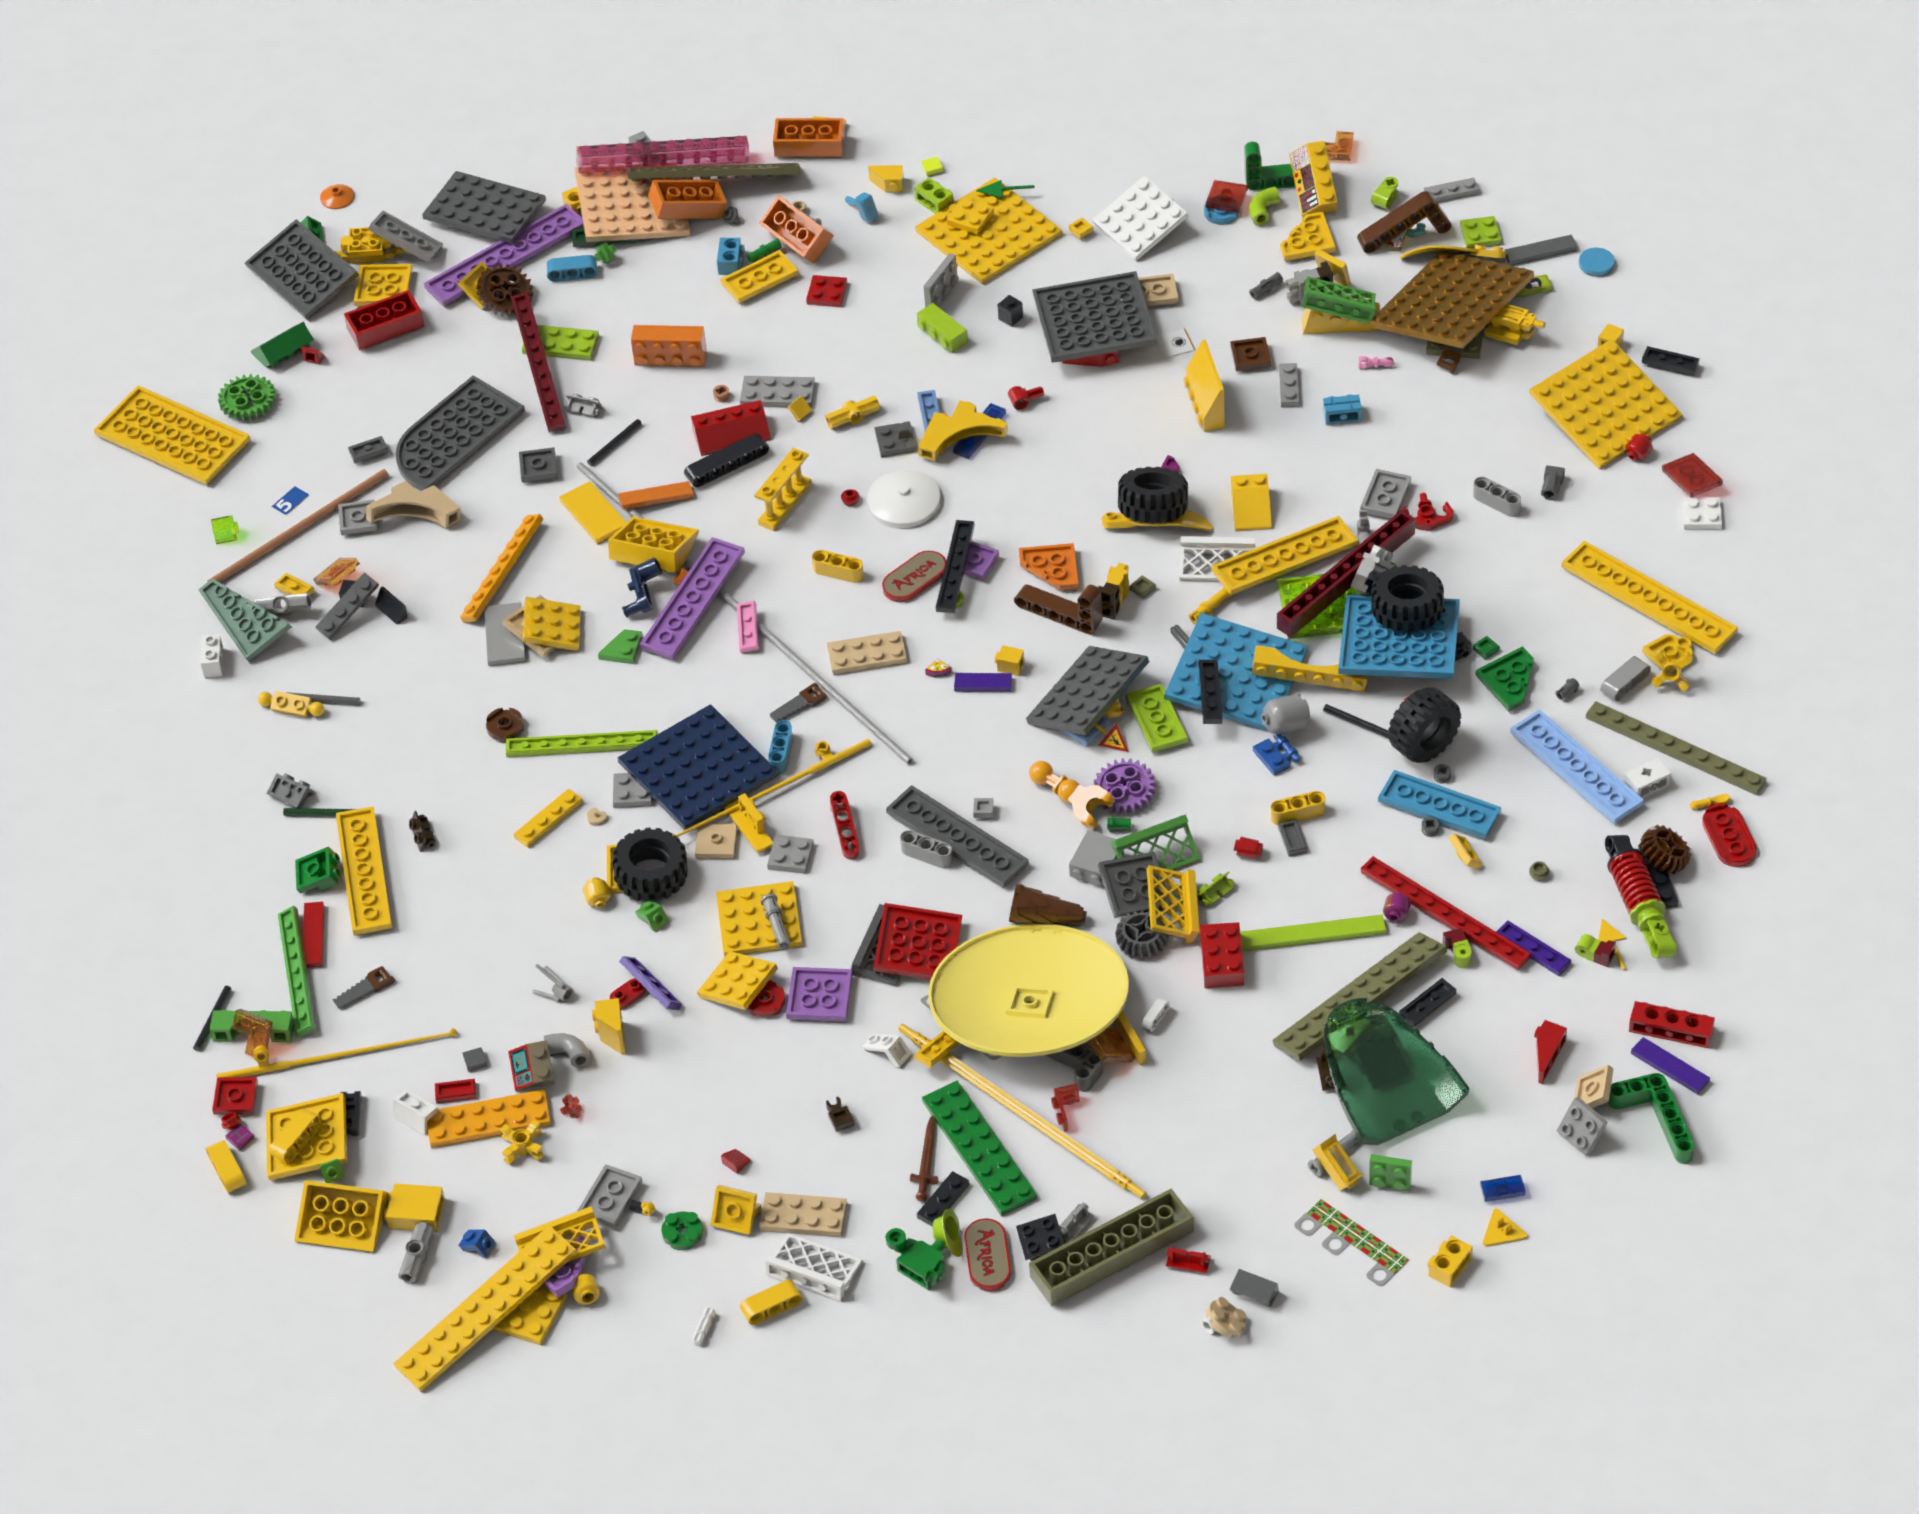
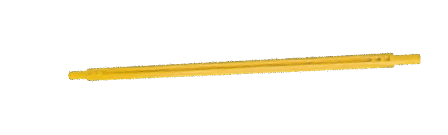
(1029, 1116)

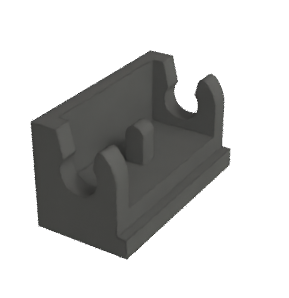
(1255, 1287)

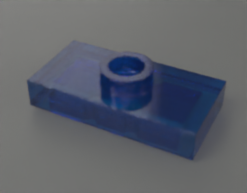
(1502, 1188)

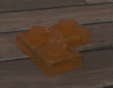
(1342, 147)
(255, 1027)

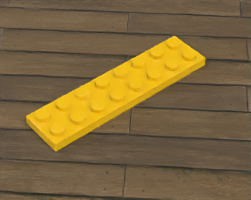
(1284, 555)
(363, 870)

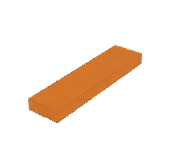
(655, 495)

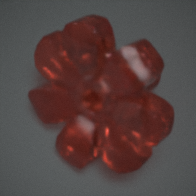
(571, 1106)

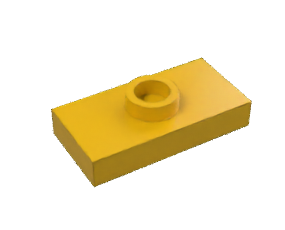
(291, 585)
(1465, 851)

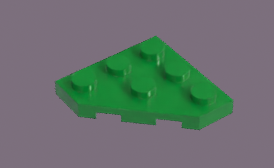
(1508, 677)

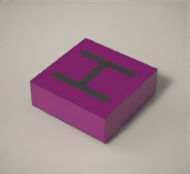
(239, 1136)

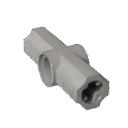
(293, 603)
(415, 1252)

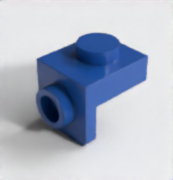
(478, 1241)

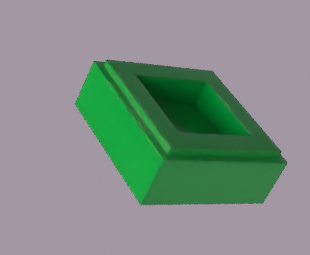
(1486, 647)

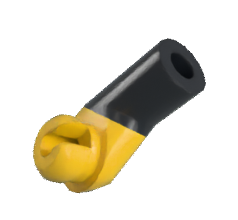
(646, 1208)

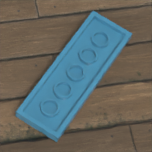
(1444, 804)

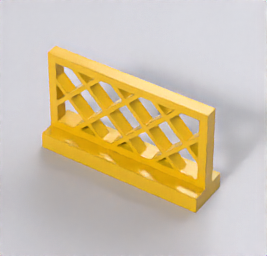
(1187, 904)
(566, 1226)

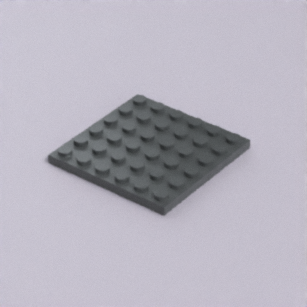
(1094, 316)

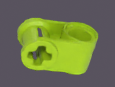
(1385, 193)

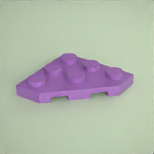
(567, 1275)

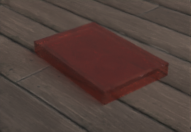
(1692, 475)

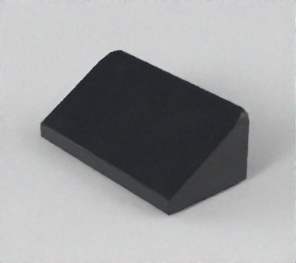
(391, 606)

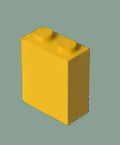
(414, 1205)

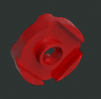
(768, 1007)

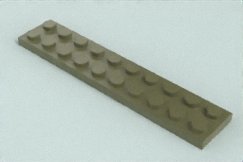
(707, 171)
(1373, 984)

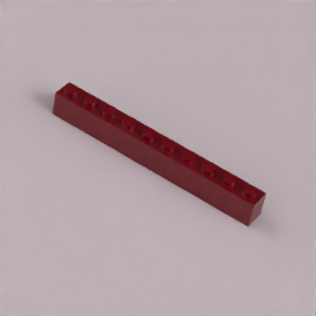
(1340, 576)

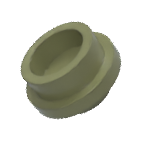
(1539, 870)

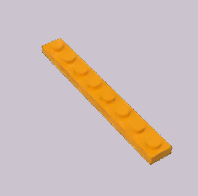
(501, 568)

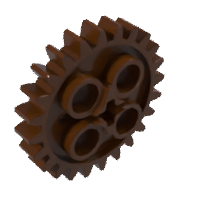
(503, 289)

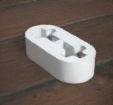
(1155, 1014)

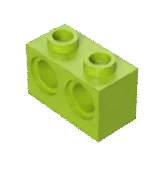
(933, 195)

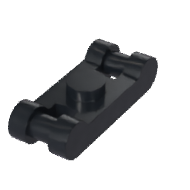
(353, 1111)

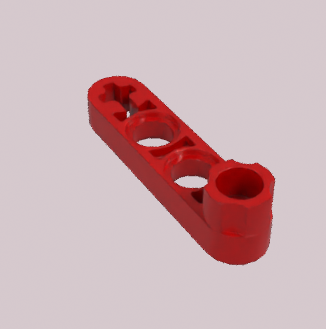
(848, 824)

